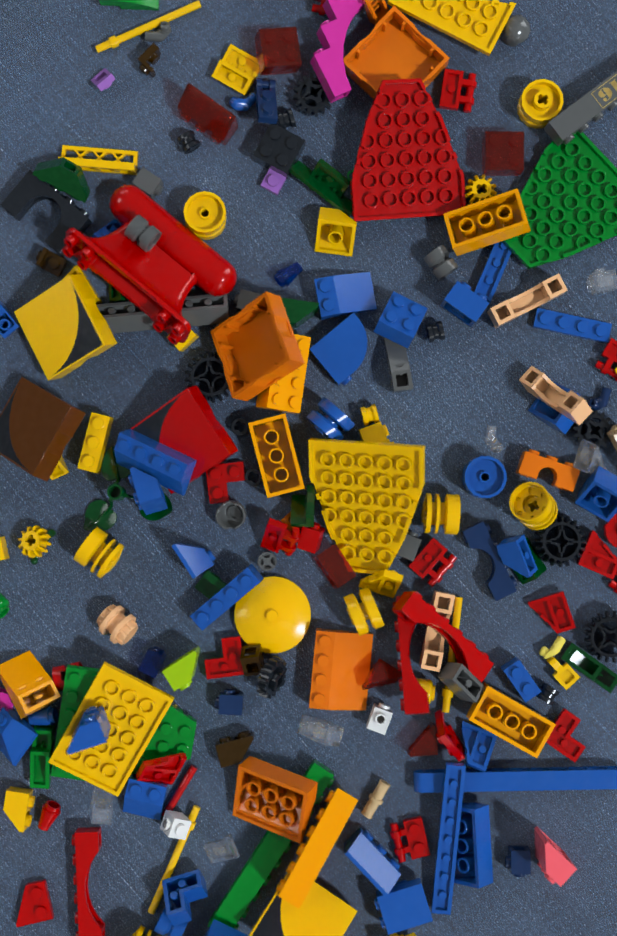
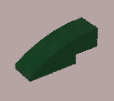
(590, 667)

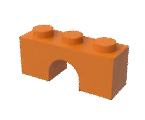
(564, 474)

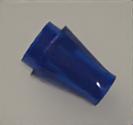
(286, 275)

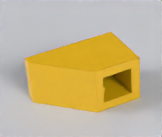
(18, 805)

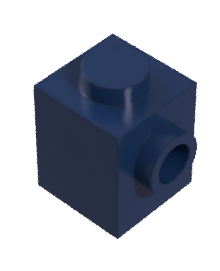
(229, 702)
(518, 860)

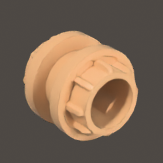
(117, 624)

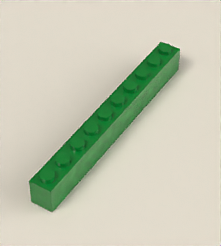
(263, 860)

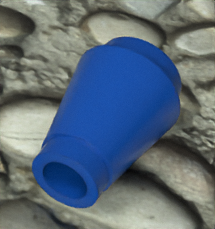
(45, 716)

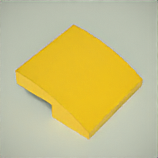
(237, 69)

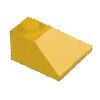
(335, 232)

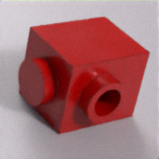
(311, 538)

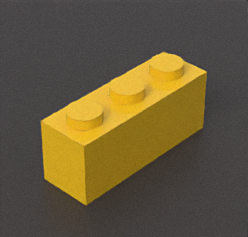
(95, 443)

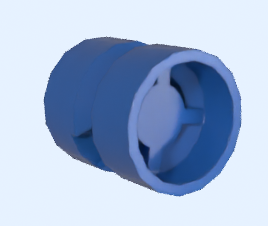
(164, 926)

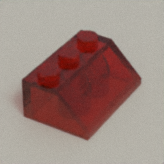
(207, 115)

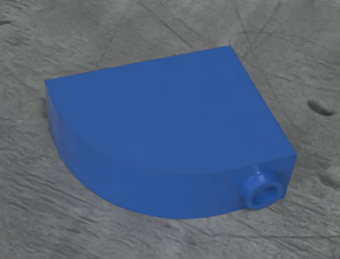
(342, 350)

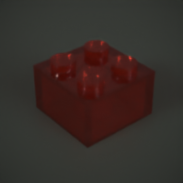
(278, 50)
(503, 153)

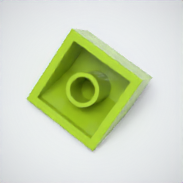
(182, 670)

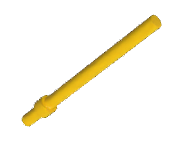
(114, 41)
(446, 692)
(173, 861)

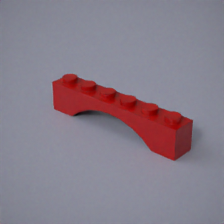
(414, 609)
(415, 697)
(87, 845)

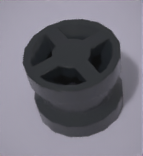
(286, 119)
(188, 142)
(435, 331)
(547, 694)

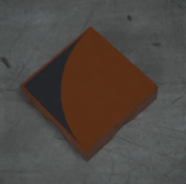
(36, 428)

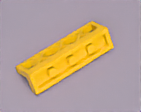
(100, 165)

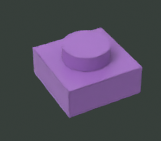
(103, 79)
(273, 182)

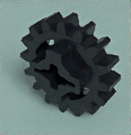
(308, 99)
(588, 424)
(271, 677)

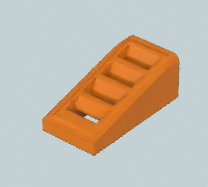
(375, 10)

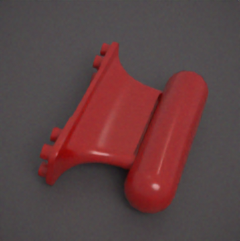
(156, 278)

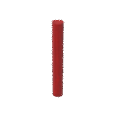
(181, 788)

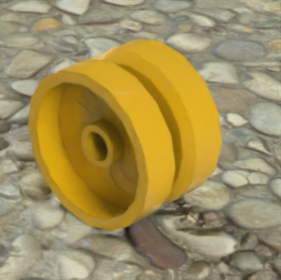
(540, 103)
(198, 207)
(363, 611)

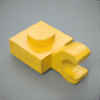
(564, 673)

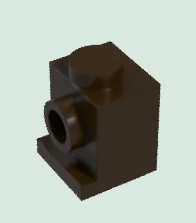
(252, 659)

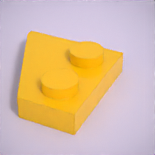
(383, 582)

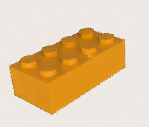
(487, 222)
(288, 392)
(276, 455)
(511, 720)

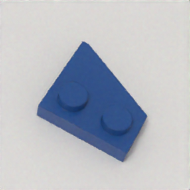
(477, 745)

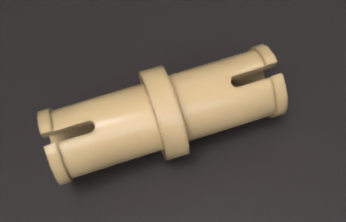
(375, 799)

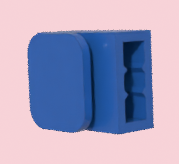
(403, 906)

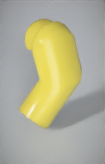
(554, 649)

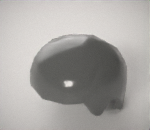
(516, 30)
(230, 515)

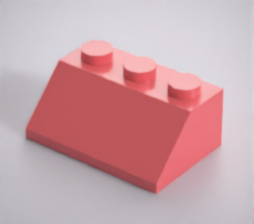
(552, 859)

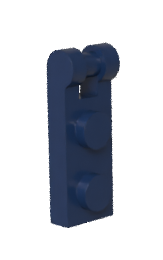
(266, 101)

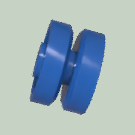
(332, 418)
(489, 467)

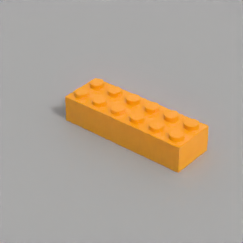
(317, 847)

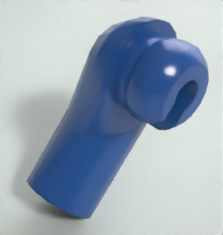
(242, 104)

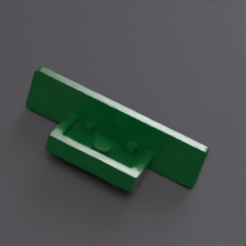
(325, 182)

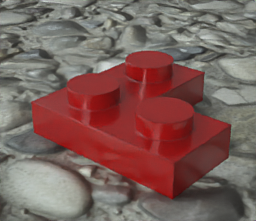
(219, 477)
(230, 663)
(560, 736)

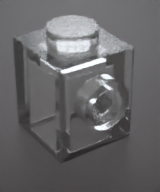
(602, 281)

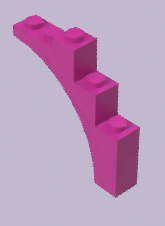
(328, 60)

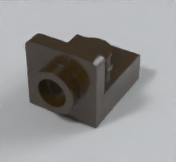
(149, 57)
(51, 262)

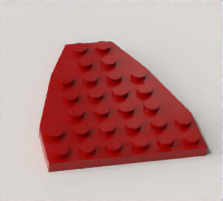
(405, 158)

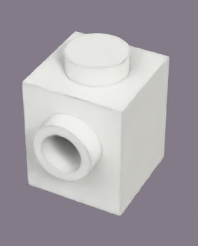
(379, 718)
(175, 824)

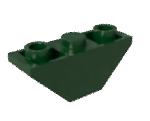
(64, 177)

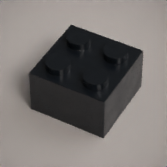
(279, 150)

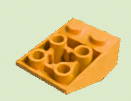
(28, 684)

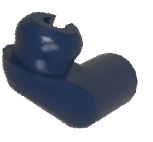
(602, 401)

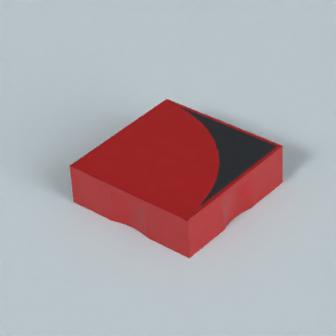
(191, 428)

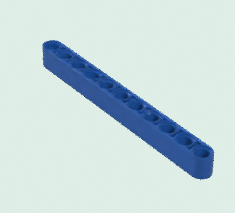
(522, 779)

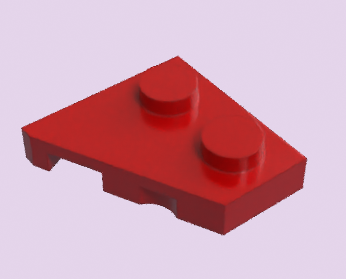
(598, 557)
(448, 737)

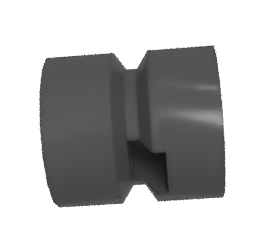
(140, 231)
(440, 262)

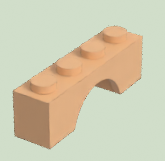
(527, 301)
(566, 403)
(433, 643)

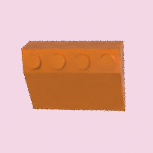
(340, 670)
(274, 798)

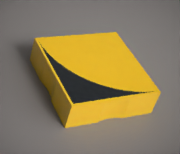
(65, 327)
(318, 916)

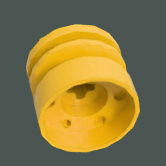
(525, 502)
(441, 513)
(97, 551)

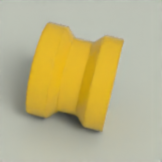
(369, 414)

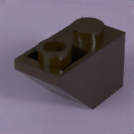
(233, 749)

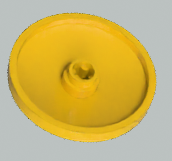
(273, 615)

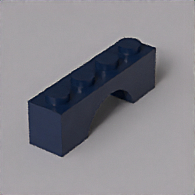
(499, 583)

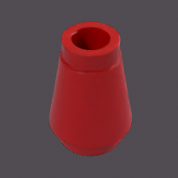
(49, 813)

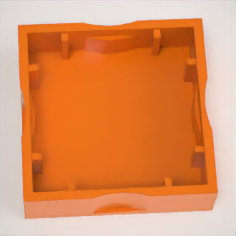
(394, 52)
(257, 347)

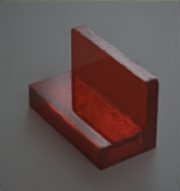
(335, 566)

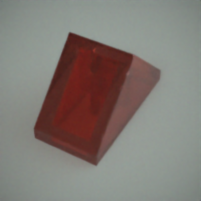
(381, 675)
(425, 743)

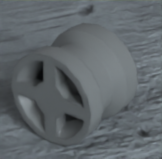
(269, 563)

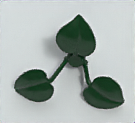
(99, 512)

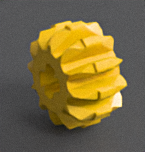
(477, 184)
(27, 541)

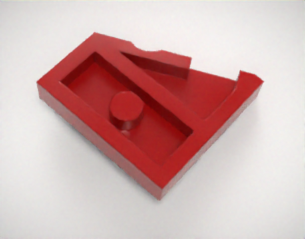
(554, 611)
(161, 769)
(35, 904)

